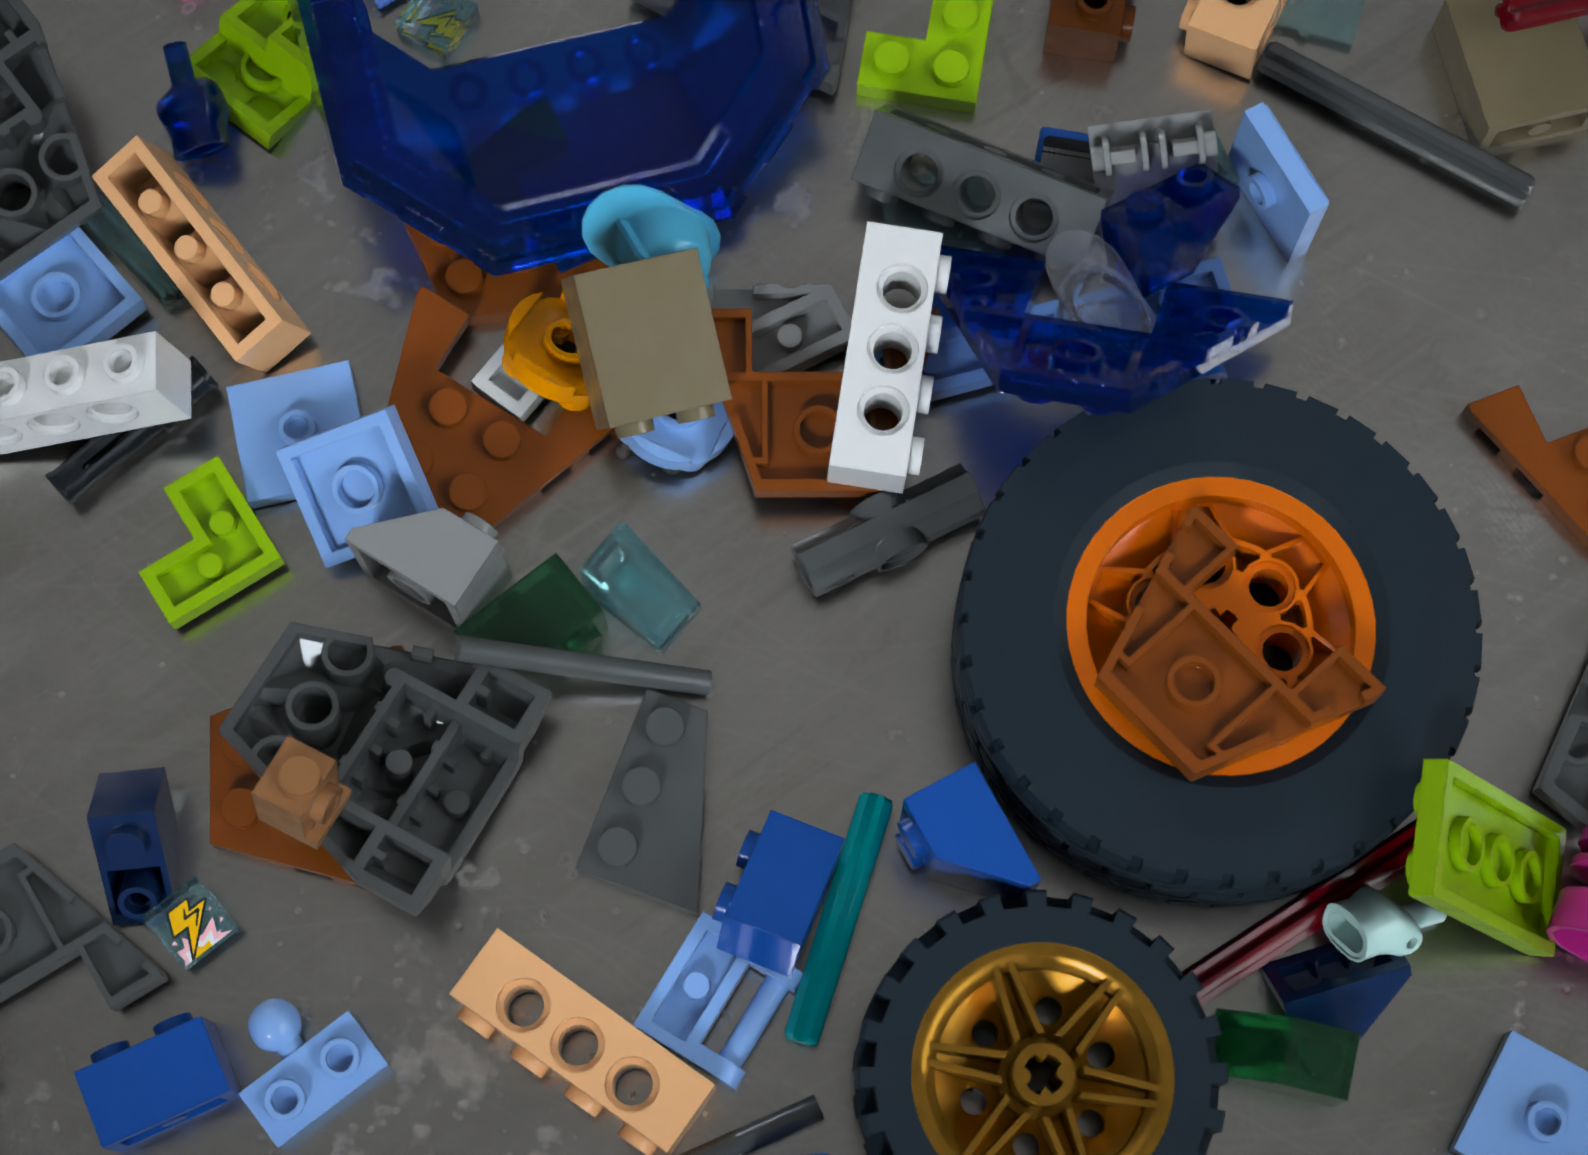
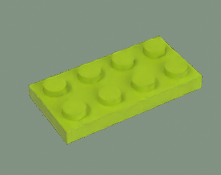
(1485, 857)

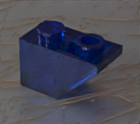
(1169, 225)

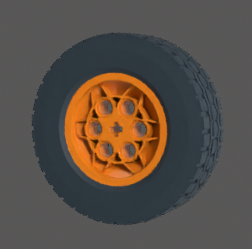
(1315, 518)

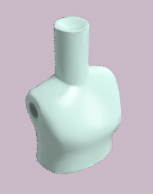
(1376, 925)

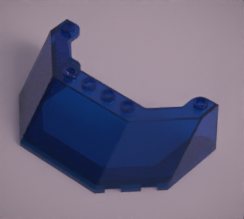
(522, 140)

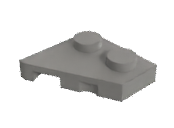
(790, 325)

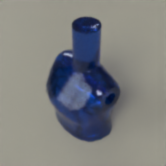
(192, 109)

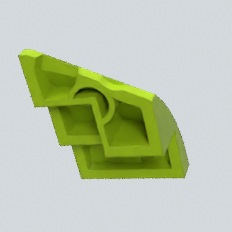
(258, 68)

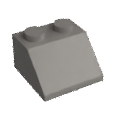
(434, 561)

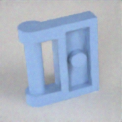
(695, 994)

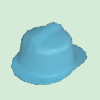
(646, 223)

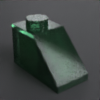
(542, 610)
(1287, 1055)

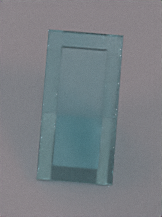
(637, 588)

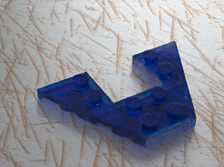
(1093, 363)

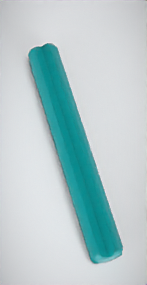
(838, 919)

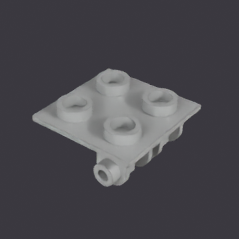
(1147, 150)

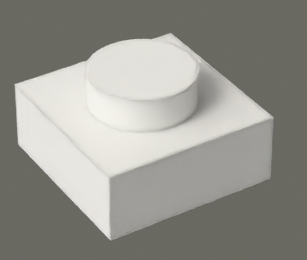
(503, 390)

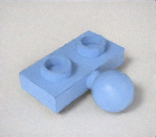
(311, 1074)

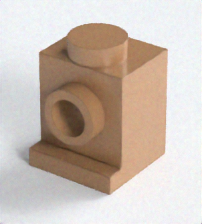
(300, 793)

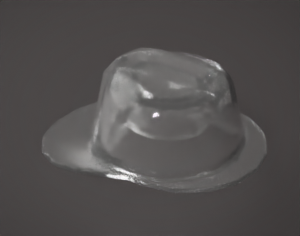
(1094, 283)

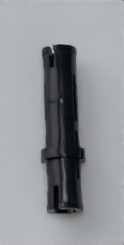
(74, 480)

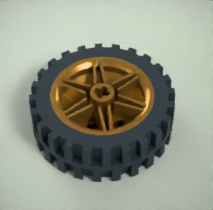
(995, 968)

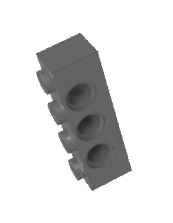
(888, 178)

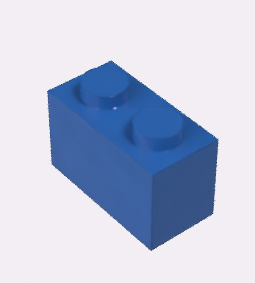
(778, 892)
(157, 1082)

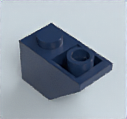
(134, 841)

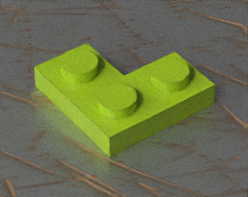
(932, 71)
(226, 551)

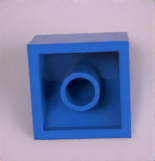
(964, 837)

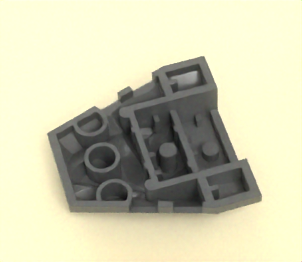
(42, 162)
(411, 736)

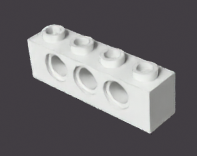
(890, 260)
(92, 391)

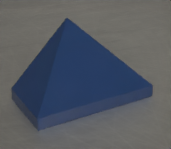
(1334, 990)

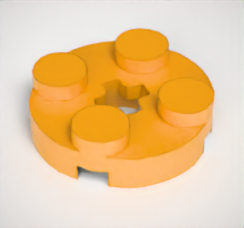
(536, 359)

